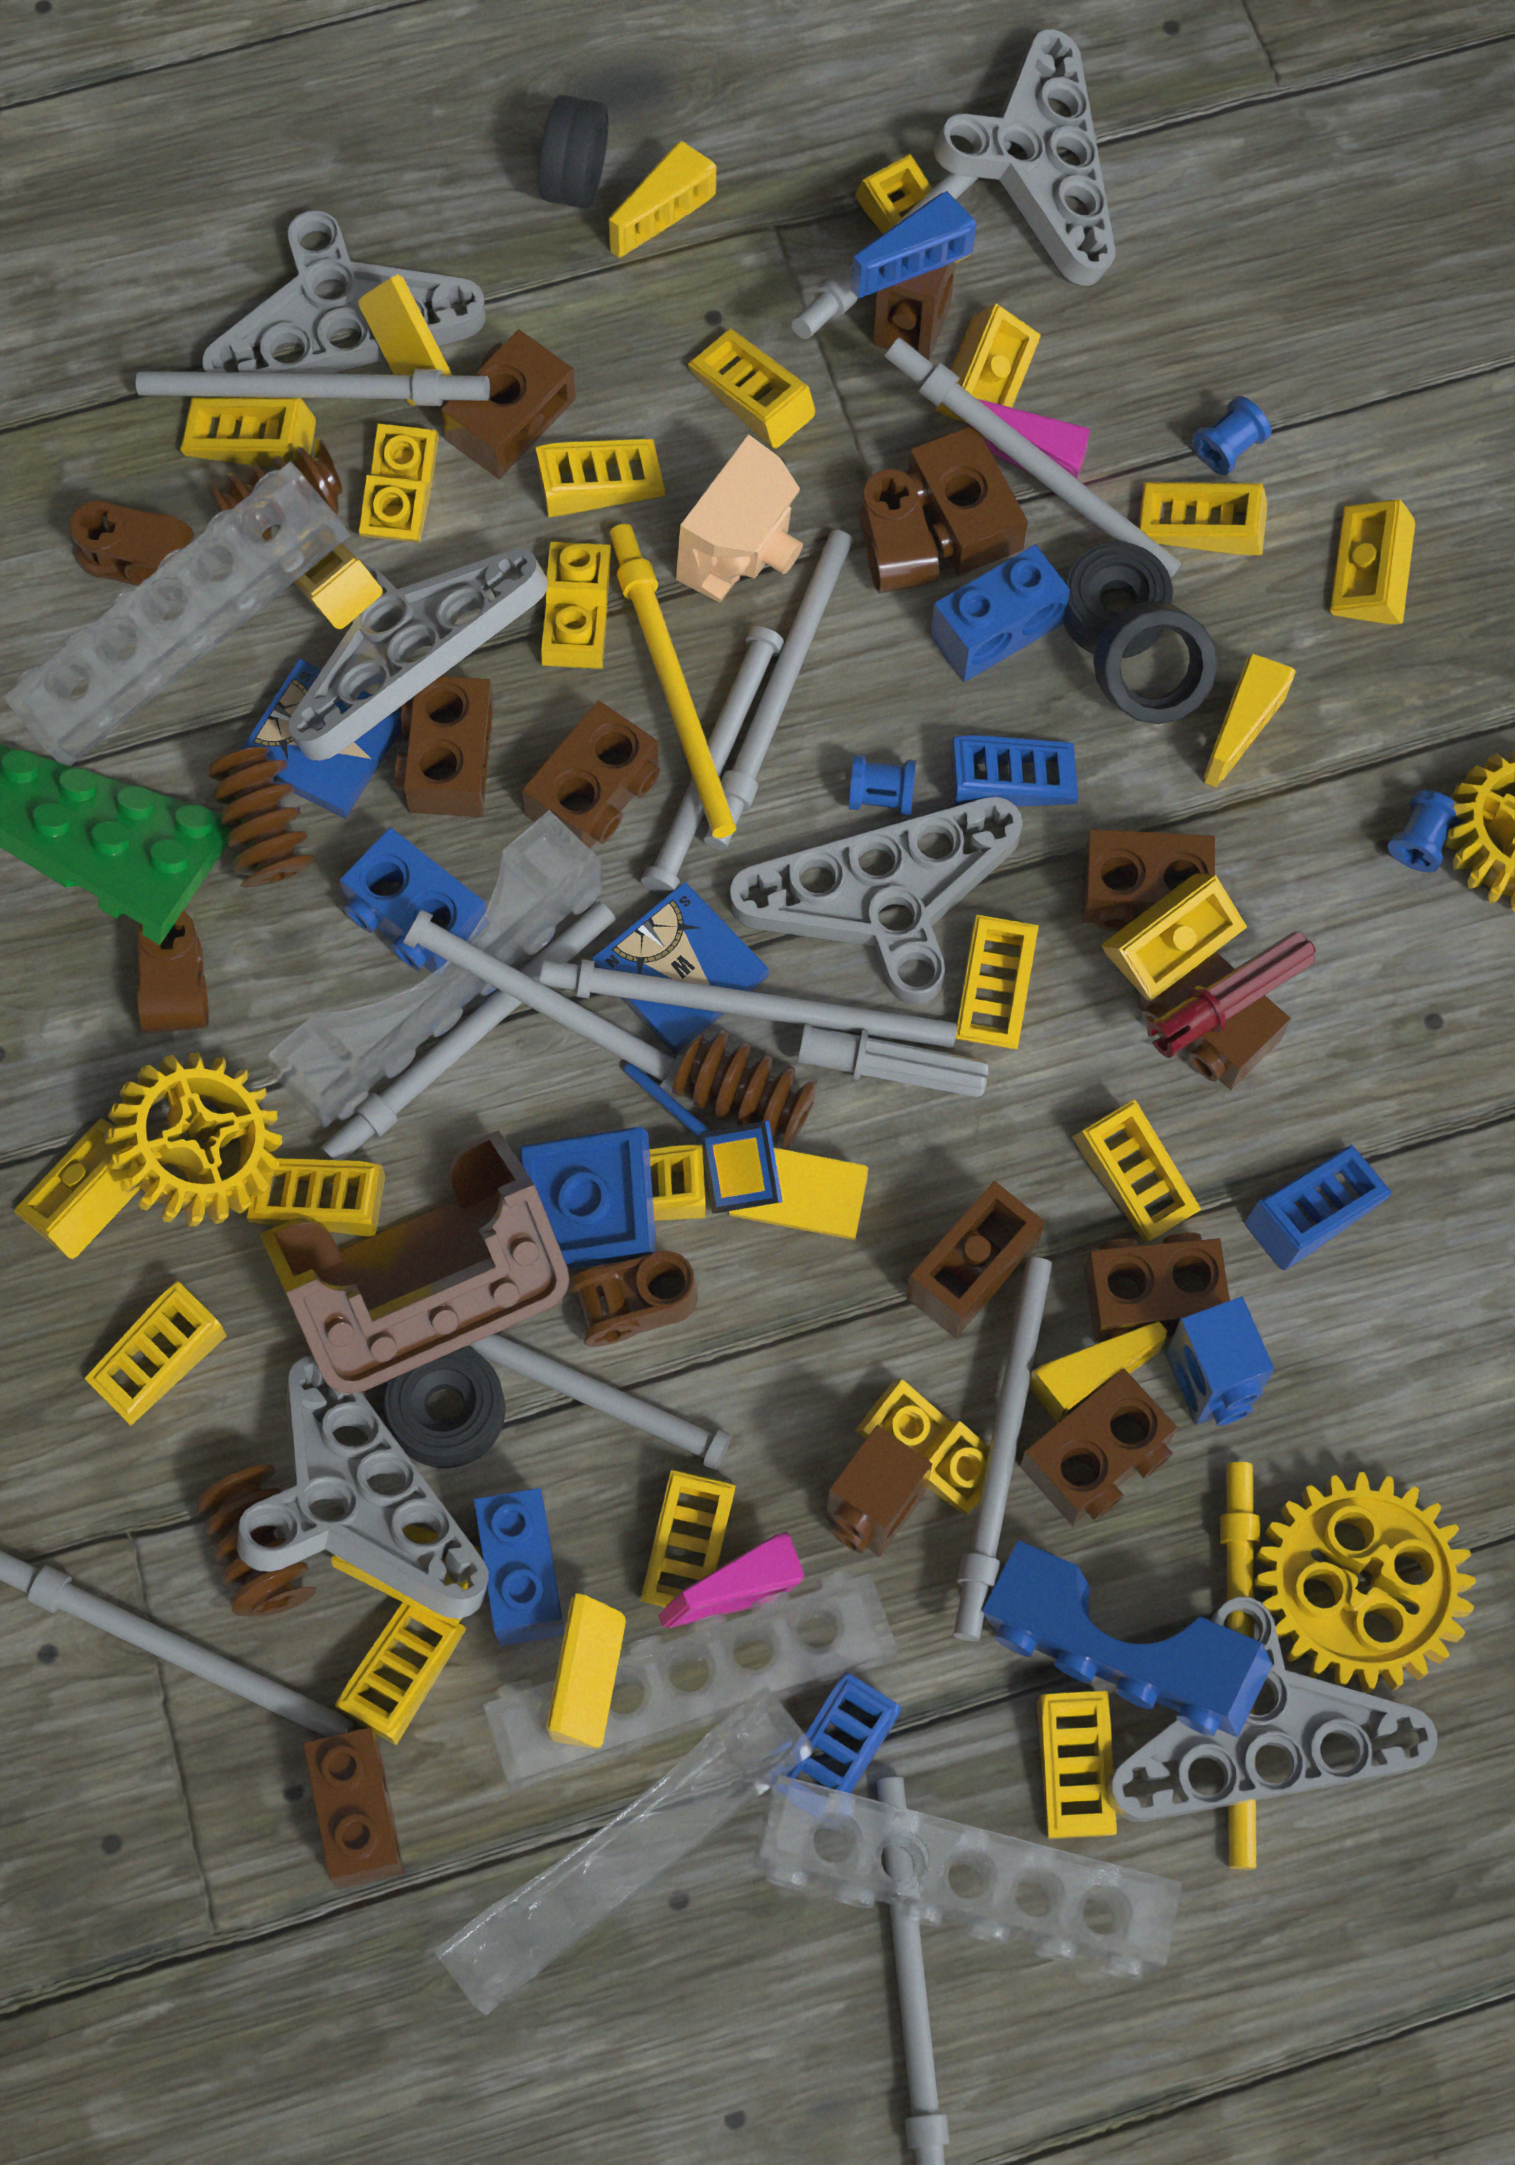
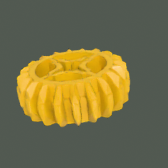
(1483, 805)
(183, 1092)

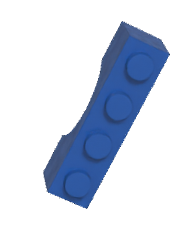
(1201, 1672)

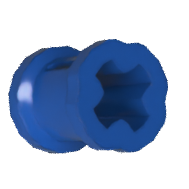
(1231, 435)
(882, 784)
(1424, 831)

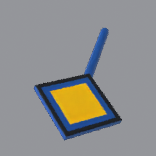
(736, 1159)

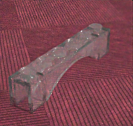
(345, 1053)
(581, 1890)

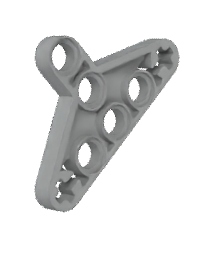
(1044, 179)
(306, 319)
(427, 619)
(854, 901)
(373, 1523)
(1297, 1724)

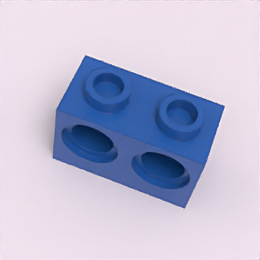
(999, 613)
(423, 887)
(1219, 1362)
(519, 1567)

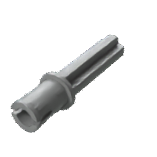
(892, 1061)

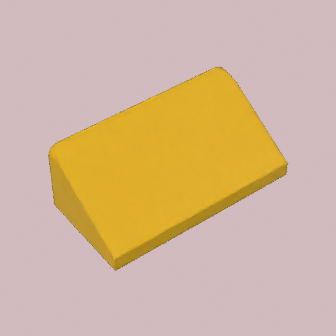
(401, 329)
(993, 357)
(1373, 562)
(1175, 935)
(77, 1194)
(816, 1195)
(586, 1673)

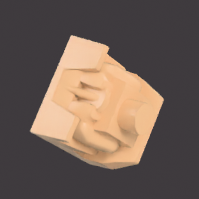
(739, 523)

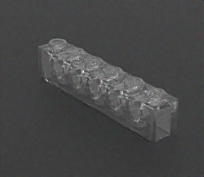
(172, 646)
(860, 1645)
(1139, 1902)

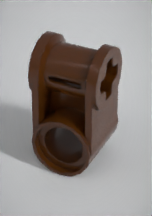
(897, 539)
(130, 545)
(172, 981)
(629, 1297)

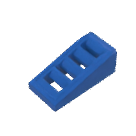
(918, 244)
(991, 751)
(1284, 1228)
(870, 1701)

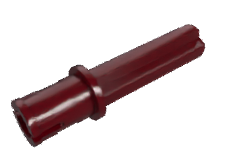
(1212, 1006)

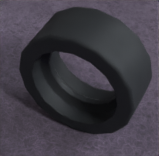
(1192, 688)

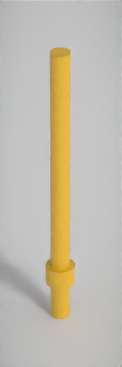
(639, 585)
(1240, 1534)

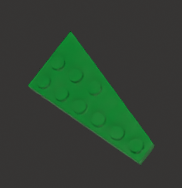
(108, 837)

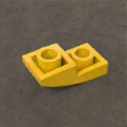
(399, 483)
(576, 605)
(954, 1450)

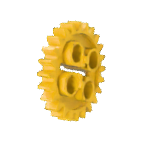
(1390, 1530)

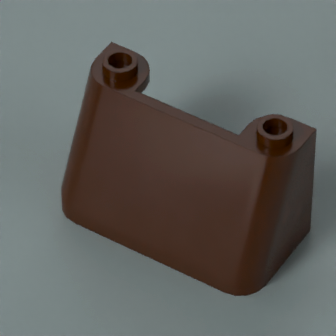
(426, 1280)

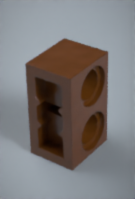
(455, 745)
(578, 772)
(1144, 862)
(1152, 1271)
(1088, 1438)
(354, 1808)

